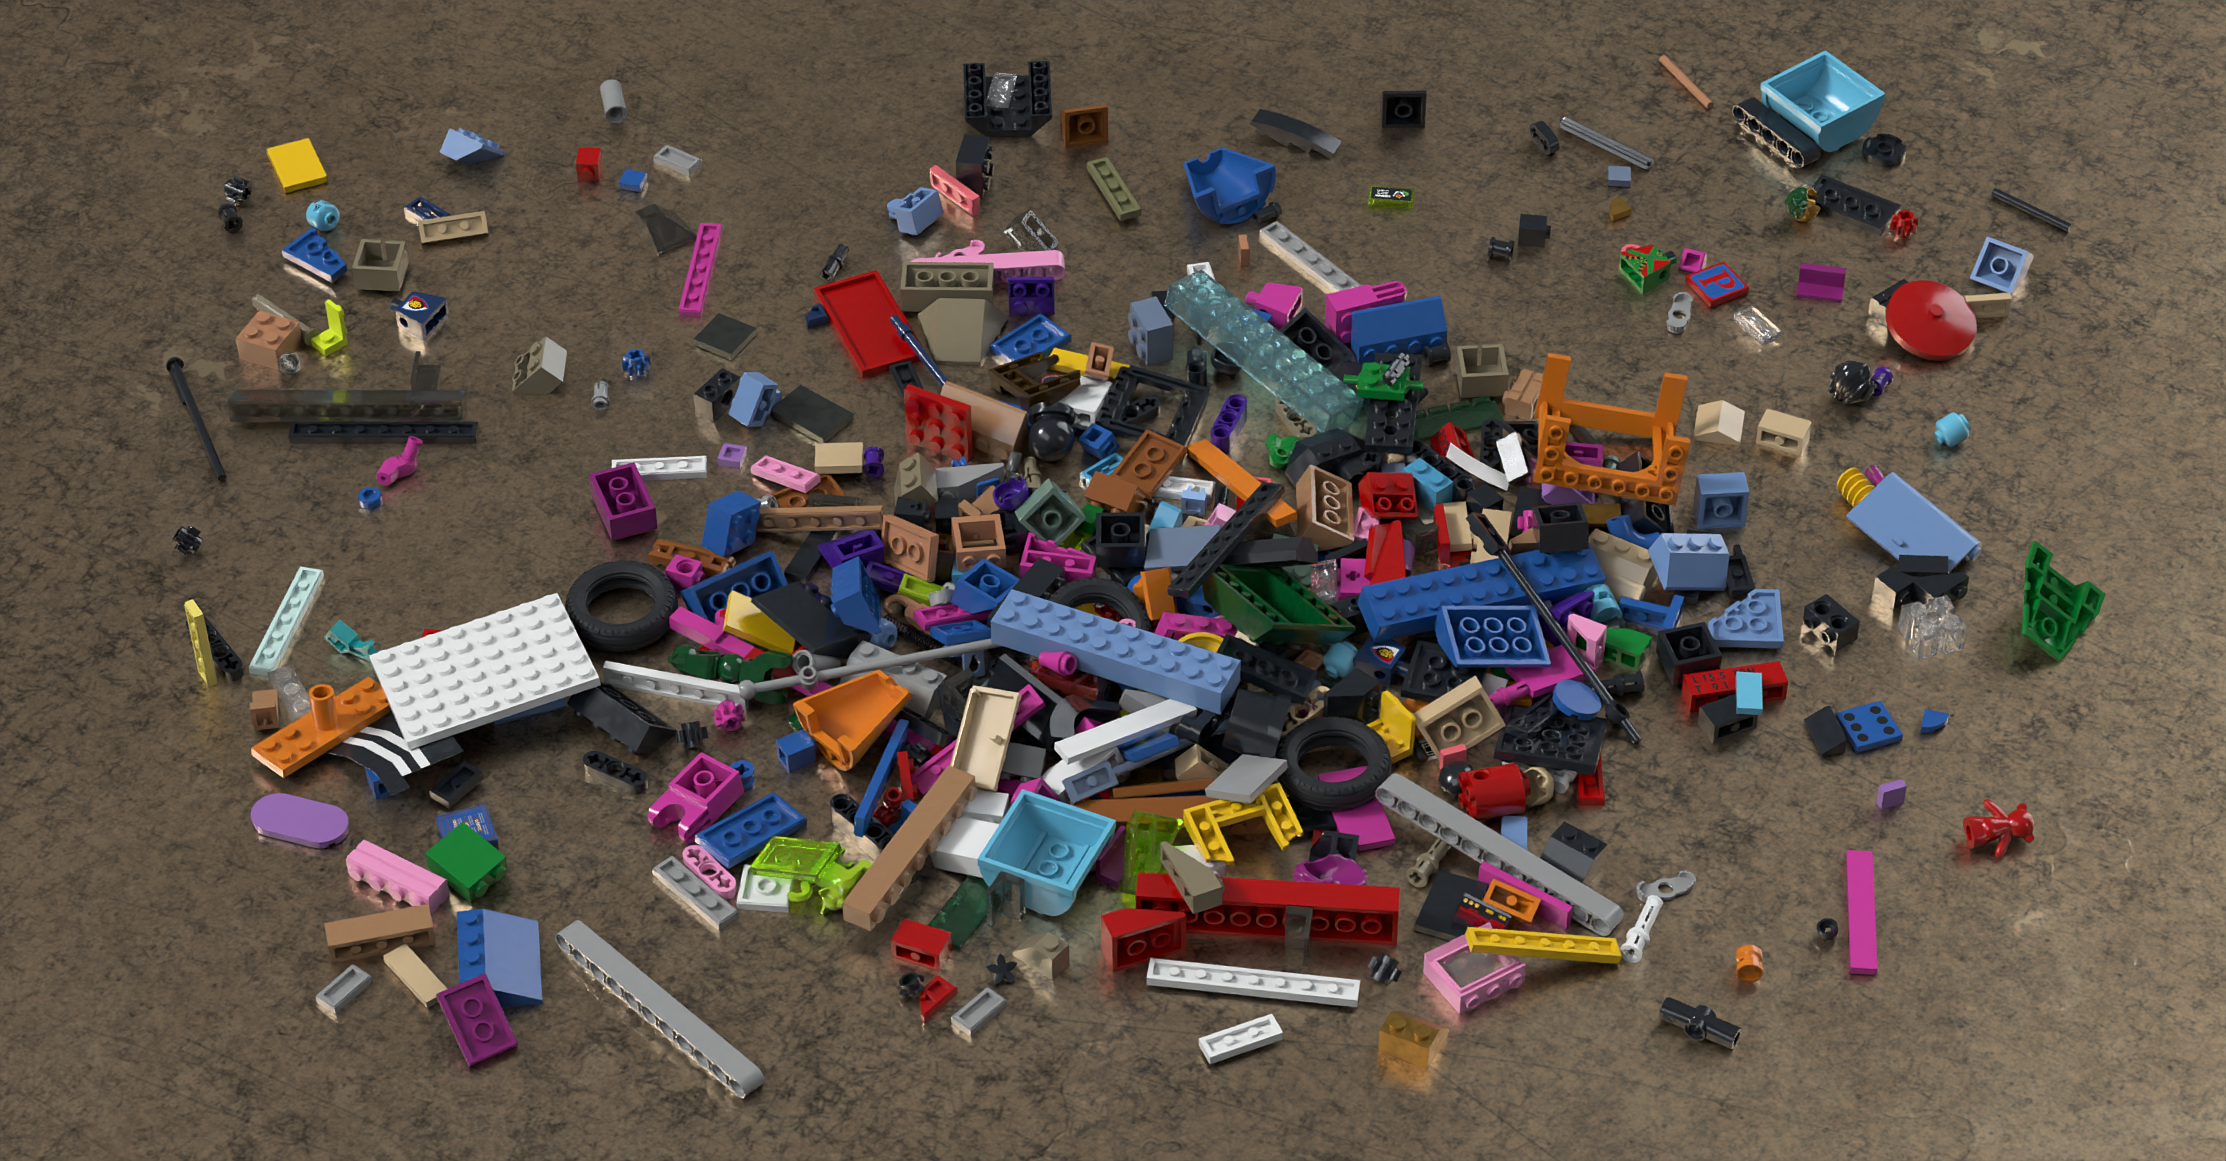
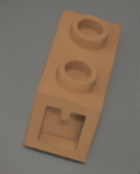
(982, 506)
(265, 709)

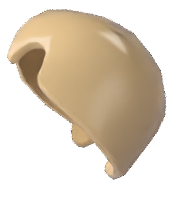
(1541, 786)

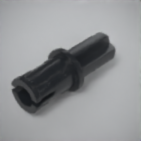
(834, 263)

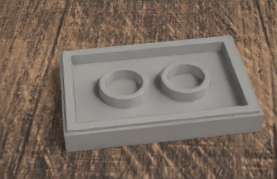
(1246, 778)

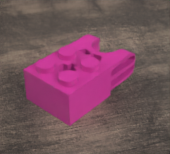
(1342, 304)
(697, 797)

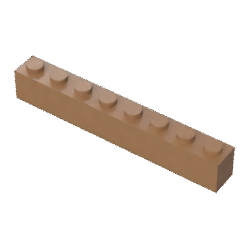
(909, 848)

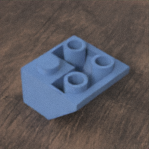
(469, 147)

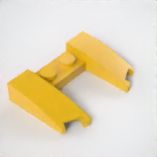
(1205, 820)

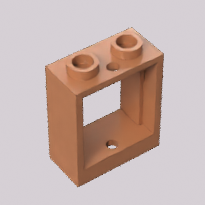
(977, 529)

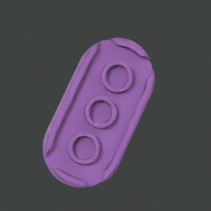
(300, 820)

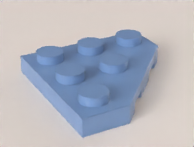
(1750, 623)

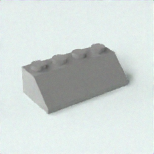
(917, 678)

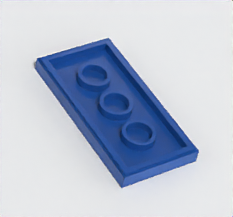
(750, 830)

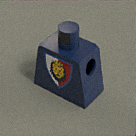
(420, 313)
(1382, 660)

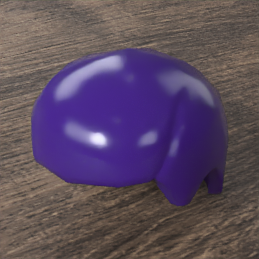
(1011, 494)

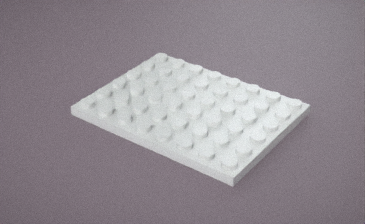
(484, 670)

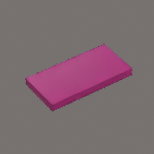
(1366, 821)

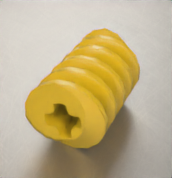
(1854, 486)

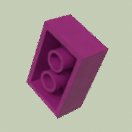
(623, 501)

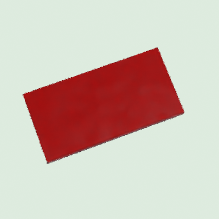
(861, 318)

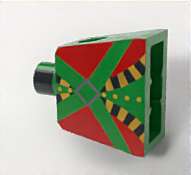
(1646, 266)

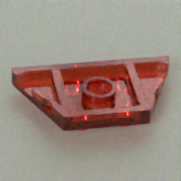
(1077, 683)

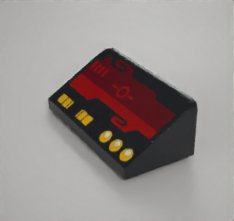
(1475, 913)

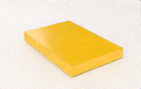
(297, 165)
(751, 624)

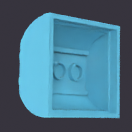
(1824, 100)
(1048, 848)

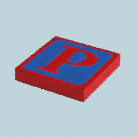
(1717, 284)

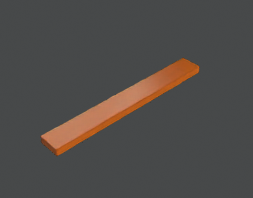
(1237, 479)

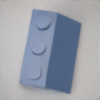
(1690, 561)

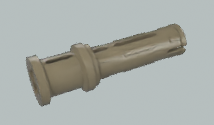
(1427, 863)

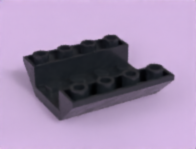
(1028, 108)

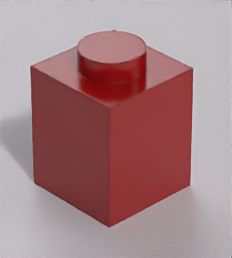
(589, 164)

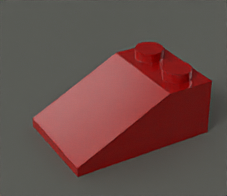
(1137, 935)

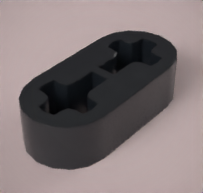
(1544, 137)

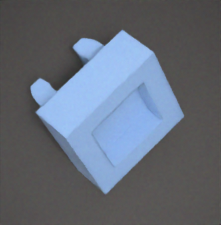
(1194, 502)

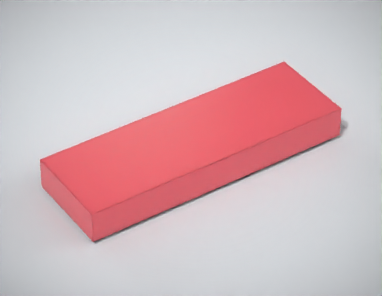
(955, 190)

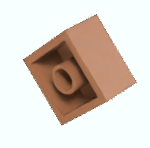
(267, 339)

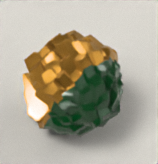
(1801, 204)

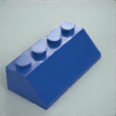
(1398, 328)
(748, 578)
(855, 597)

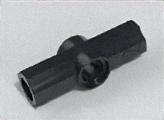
(1700, 1023)

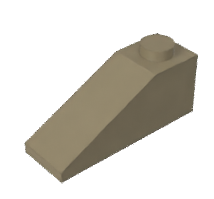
(1192, 878)

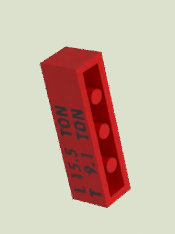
(1718, 684)

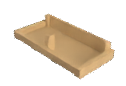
(985, 735)

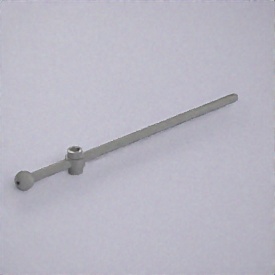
(809, 677)

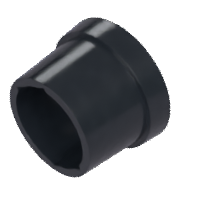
(1256, 723)

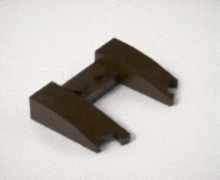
(1018, 380)

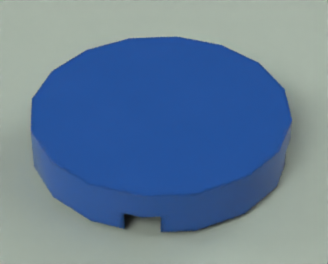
(1576, 699)

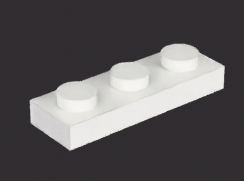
(1240, 1038)

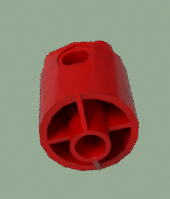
(1494, 791)

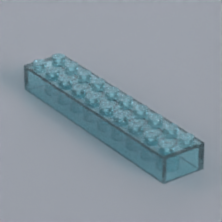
(1263, 352)

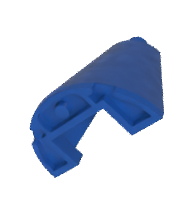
(1230, 184)

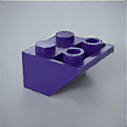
(1031, 295)
(862, 543)
(1578, 604)

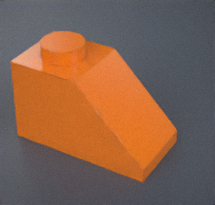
(1512, 901)

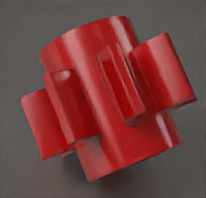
(1904, 224)

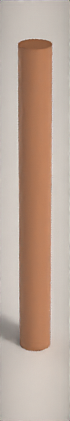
(1686, 82)

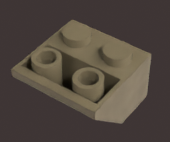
(539, 368)

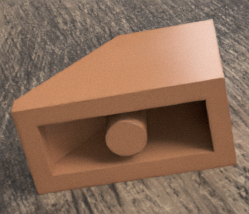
(1099, 361)

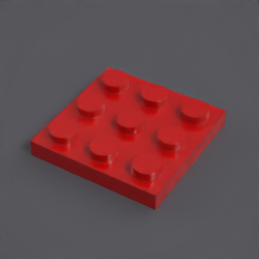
(938, 423)

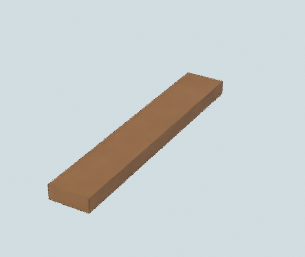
(820, 518)

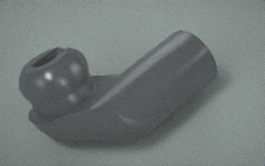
(1013, 466)

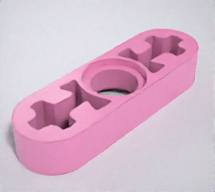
(707, 862)

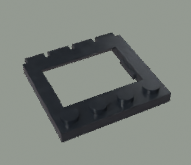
(1123, 391)

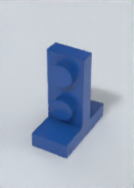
(1651, 614)

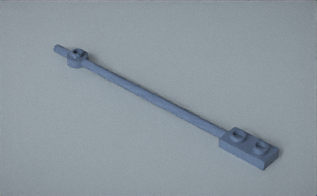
(1104, 777)

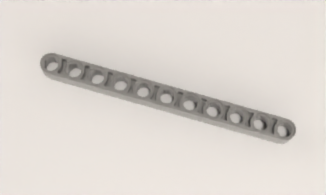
(1489, 846)
(660, 1009)

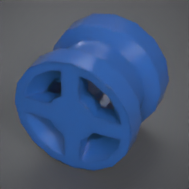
(746, 772)

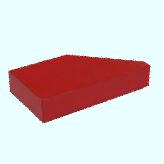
(935, 996)

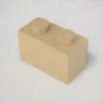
(1783, 432)

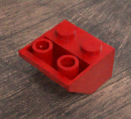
(1388, 495)

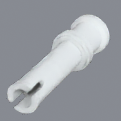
(1652, 909)

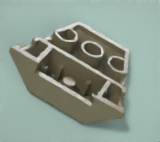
(961, 329)

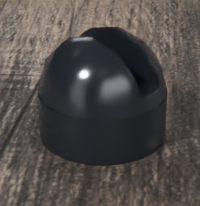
(1822, 931)

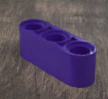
(1229, 423)

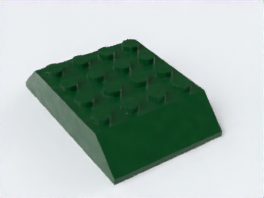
(1273, 606)

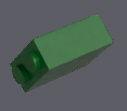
(467, 862)

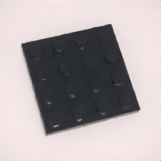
(1561, 745)

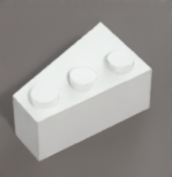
(1057, 773)

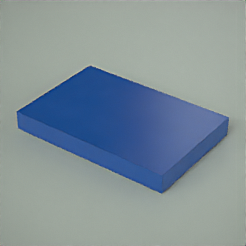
(1030, 338)
(1148, 745)

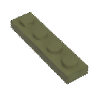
(1114, 189)

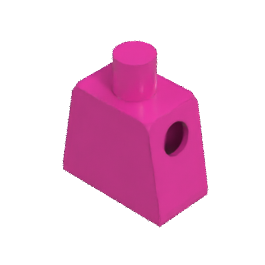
(1278, 300)

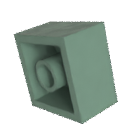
(1050, 513)

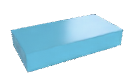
(1749, 693)

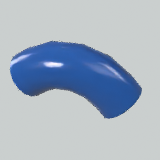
(1623, 529)

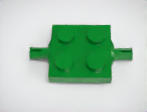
(1370, 383)

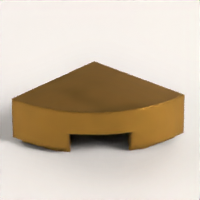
(1619, 209)

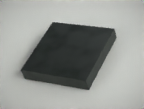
(725, 336)

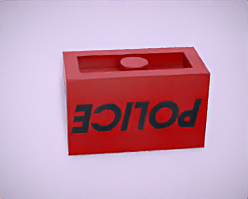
(1450, 434)

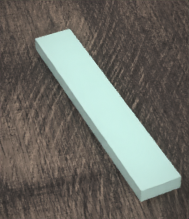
(286, 621)

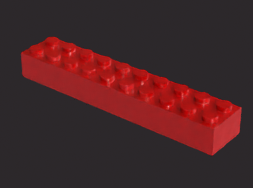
(1259, 908)

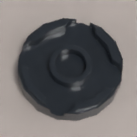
(1884, 150)

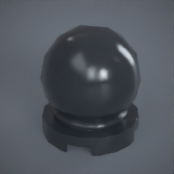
(1051, 430)

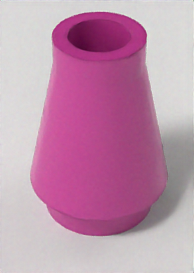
(1060, 662)

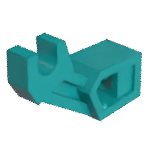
(348, 641)

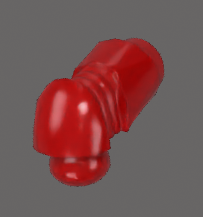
(893, 798)

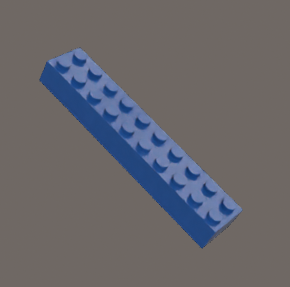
(1412, 603)

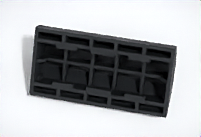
(1274, 553)

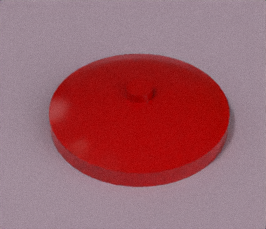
(1930, 320)

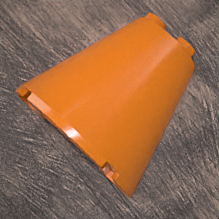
(851, 716)

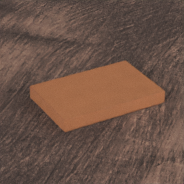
(910, 547)

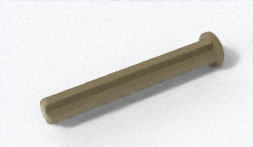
(267, 306)

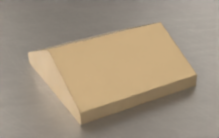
(1719, 423)

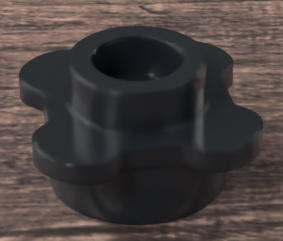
(911, 984)

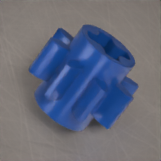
(636, 363)

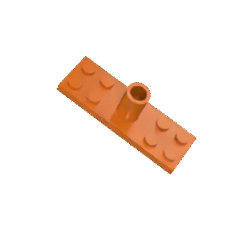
(326, 726)

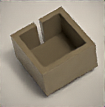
(374, 272)
(1483, 379)

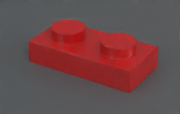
(906, 767)

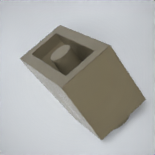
(1045, 954)

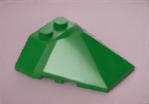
(2055, 607)

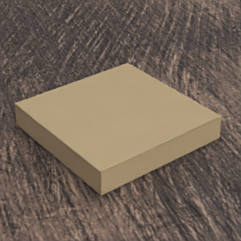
(839, 458)

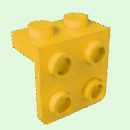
(1395, 727)

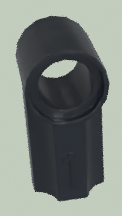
(1196, 366)

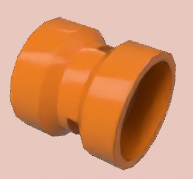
(1749, 963)

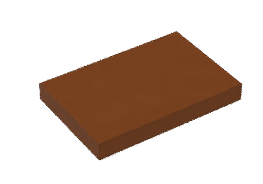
(1150, 462)
(793, 498)

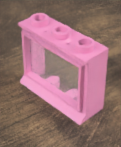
(1471, 977)

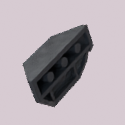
(1323, 451)

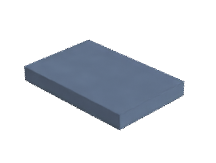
(1176, 546)

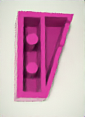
(1076, 563)

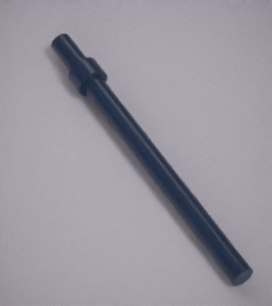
(906, 334)

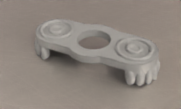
(1682, 304)
(1681, 885)

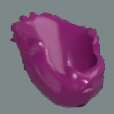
(1331, 870)

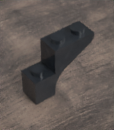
(1899, 588)

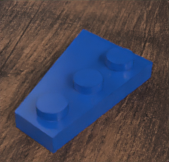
(315, 255)

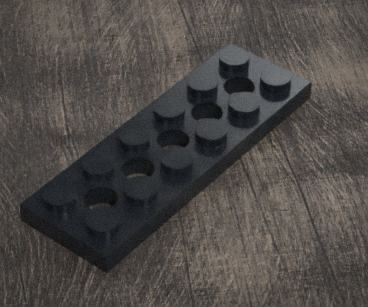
(1403, 411)

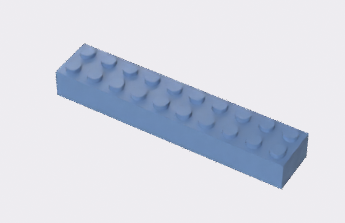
(1117, 651)

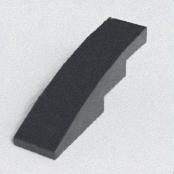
(1288, 129)

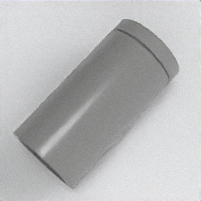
(613, 101)
(818, 662)

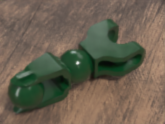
(732, 668)

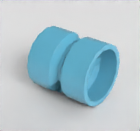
(1604, 604)

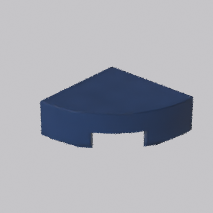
(816, 316)

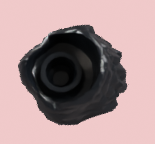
(1851, 382)

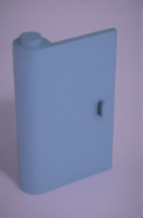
(1911, 524)

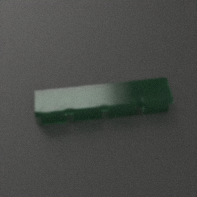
(1460, 414)
(963, 911)

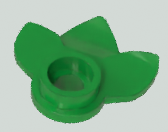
(1280, 449)

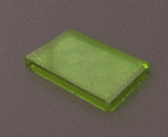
(795, 859)

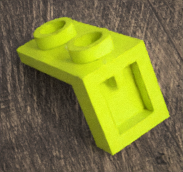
(335, 336)

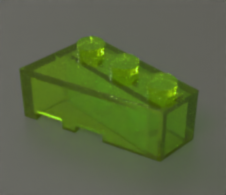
(1142, 845)

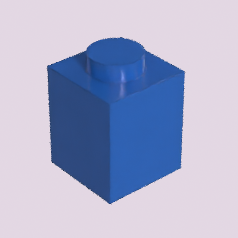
(796, 751)

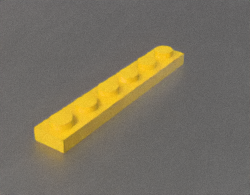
(1543, 945)

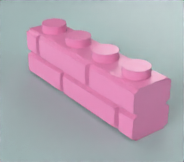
(396, 876)

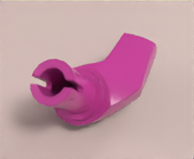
(402, 465)

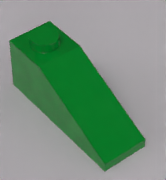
(1623, 647)

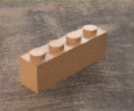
(379, 933)

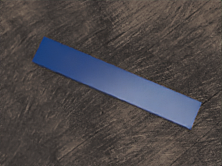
(880, 778)

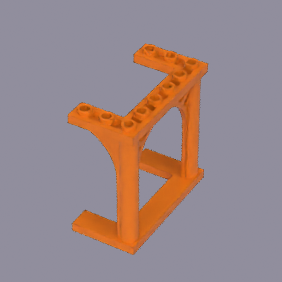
(1555, 414)

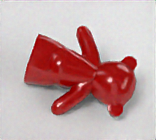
(2001, 826)

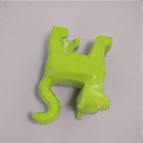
(834, 885)

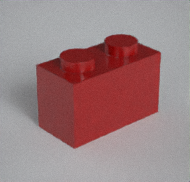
(921, 945)

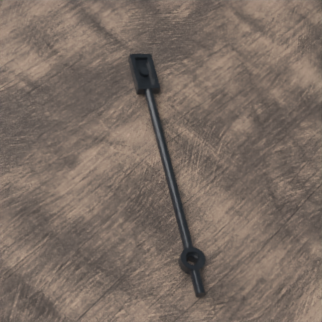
(1496, 546)

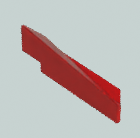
(1385, 553)

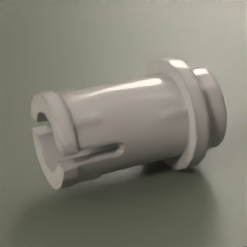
(600, 400)

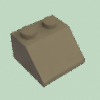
(916, 480)

